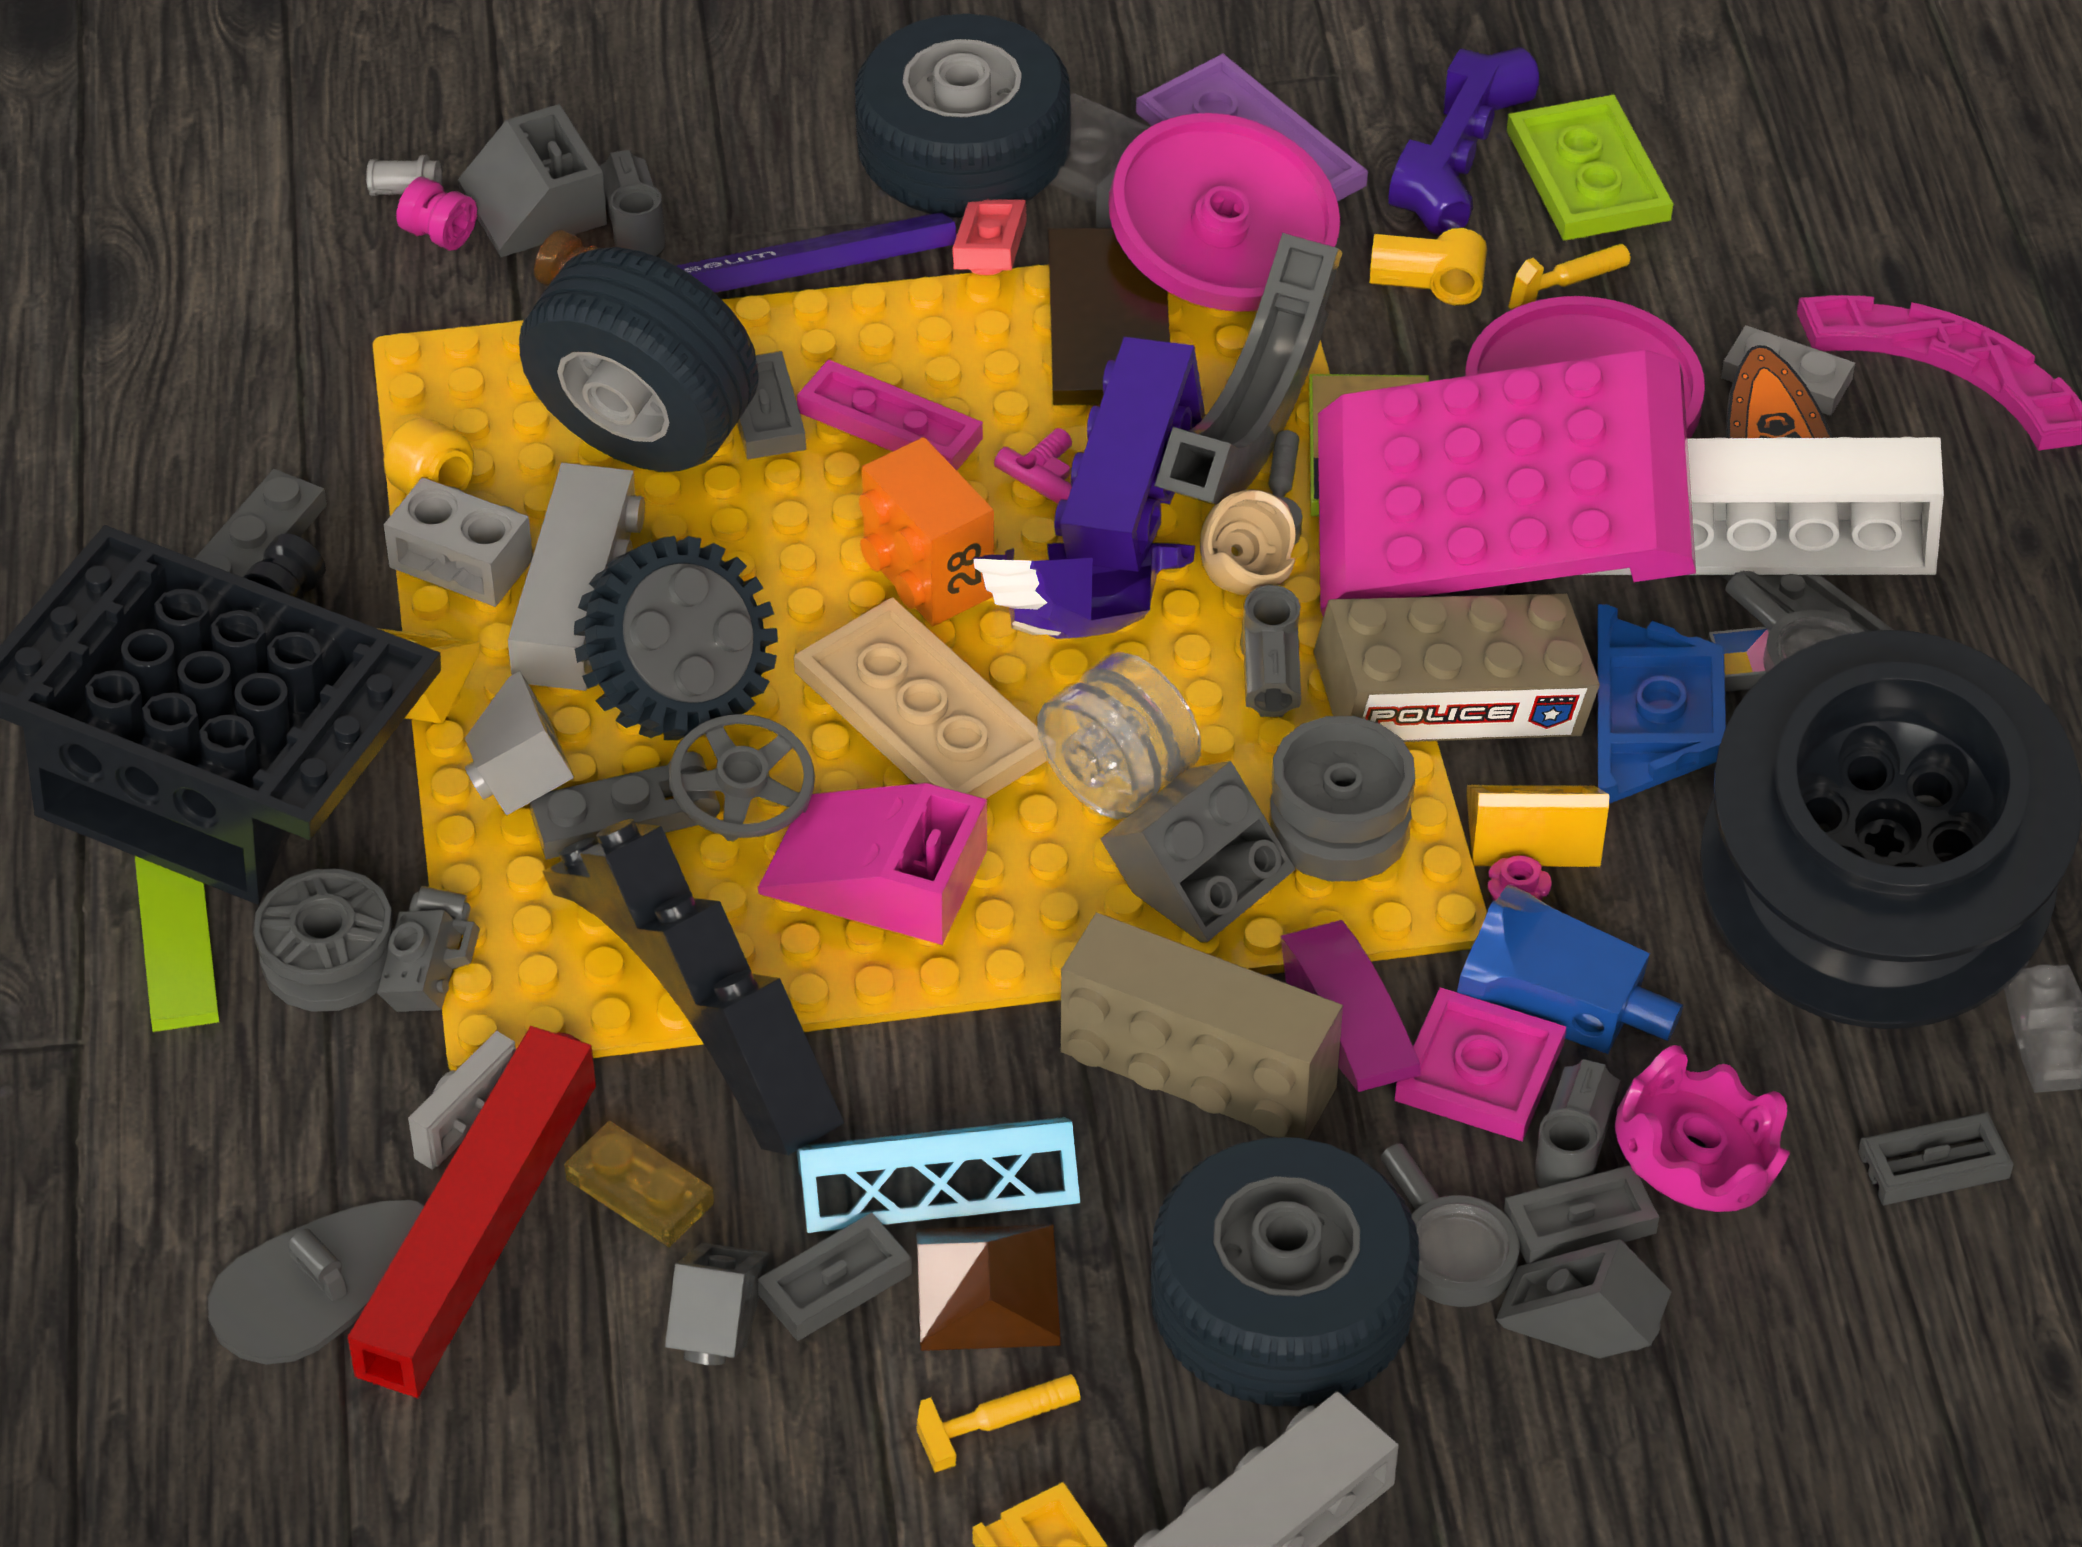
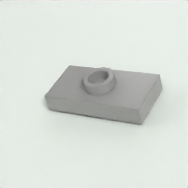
(457, 1099)

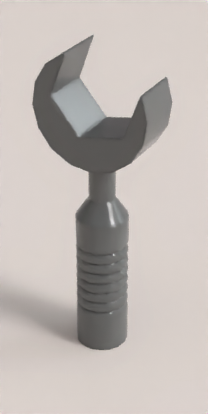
(1283, 471)

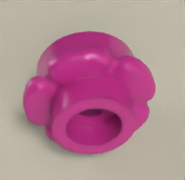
(1521, 872)

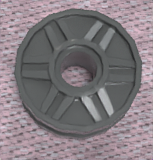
(324, 939)

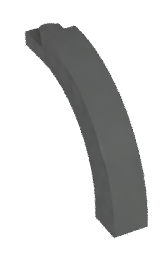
(1255, 405)

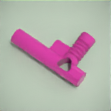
(1040, 466)

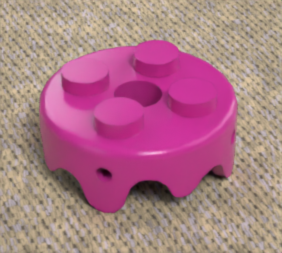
(1715, 1108)

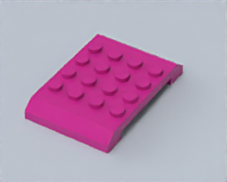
(1506, 479)

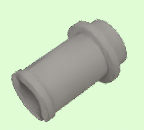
(395, 176)

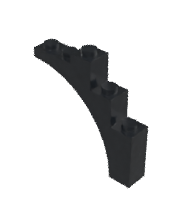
(692, 950)

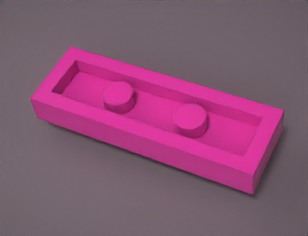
(886, 413)

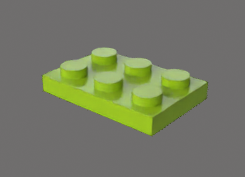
(1589, 167)

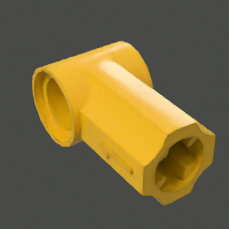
(1448, 266)

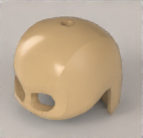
(1260, 531)

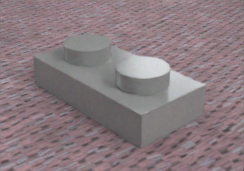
(1822, 372)

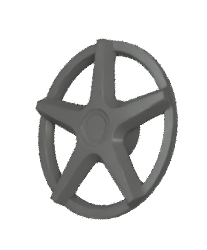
(741, 776)

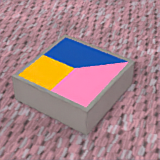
(1742, 656)

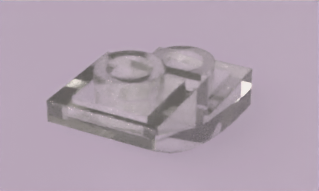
(2048, 1026)

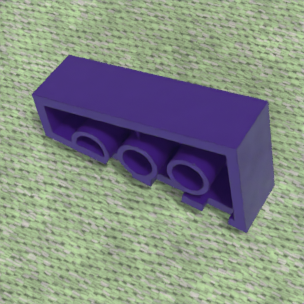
(1113, 493)

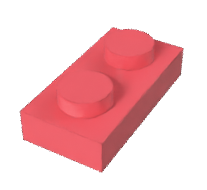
(989, 236)

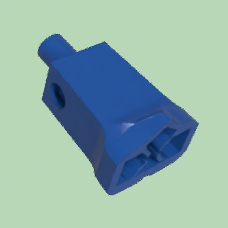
(1563, 973)

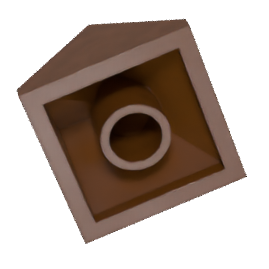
(987, 1287)

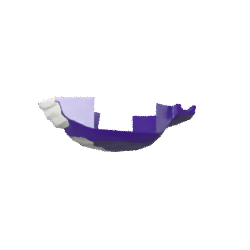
(1073, 596)

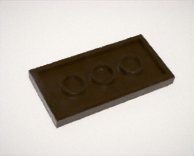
(1093, 306)

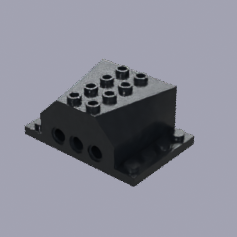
(197, 709)

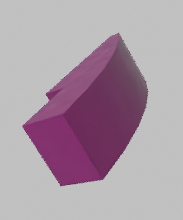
(1373, 1037)

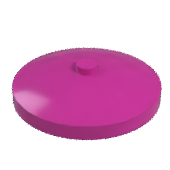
(1208, 203)
(1581, 329)

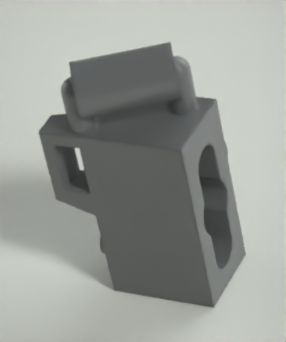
(426, 950)

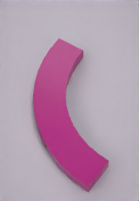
(1983, 357)

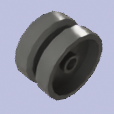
(1342, 797)

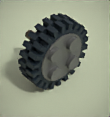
(675, 637)

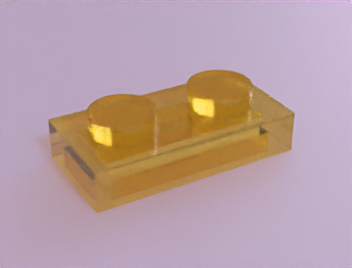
(639, 1183)

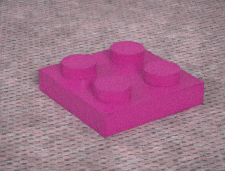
(1482, 1064)

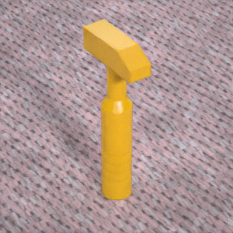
(1531, 277)
(989, 1416)

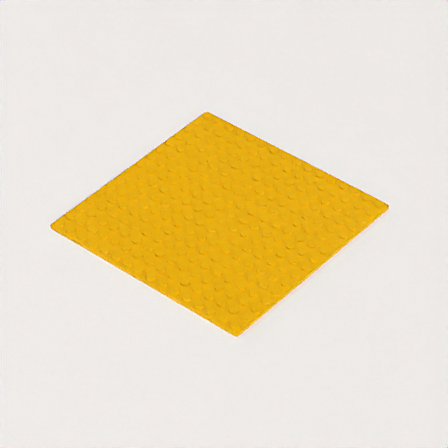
(799, 530)

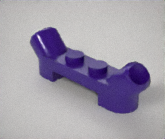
(1475, 88)

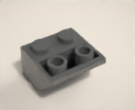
(535, 182)
(1199, 850)

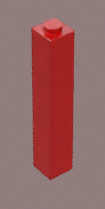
(472, 1212)

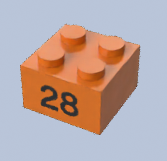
(926, 530)

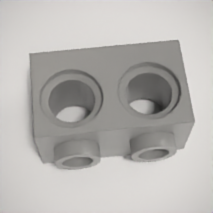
(458, 541)

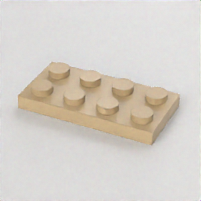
(921, 703)

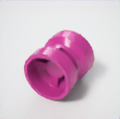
(441, 215)

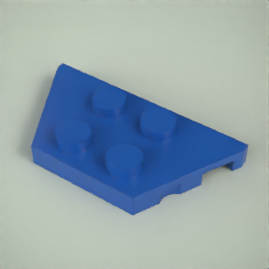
(1655, 704)

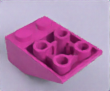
(883, 857)

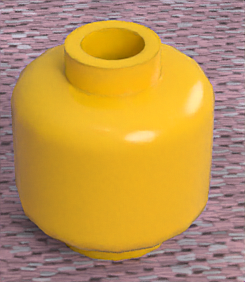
(428, 451)

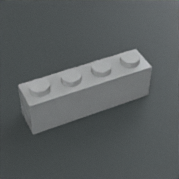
(581, 533)
(1294, 1489)

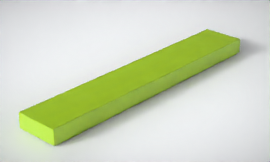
(176, 948)

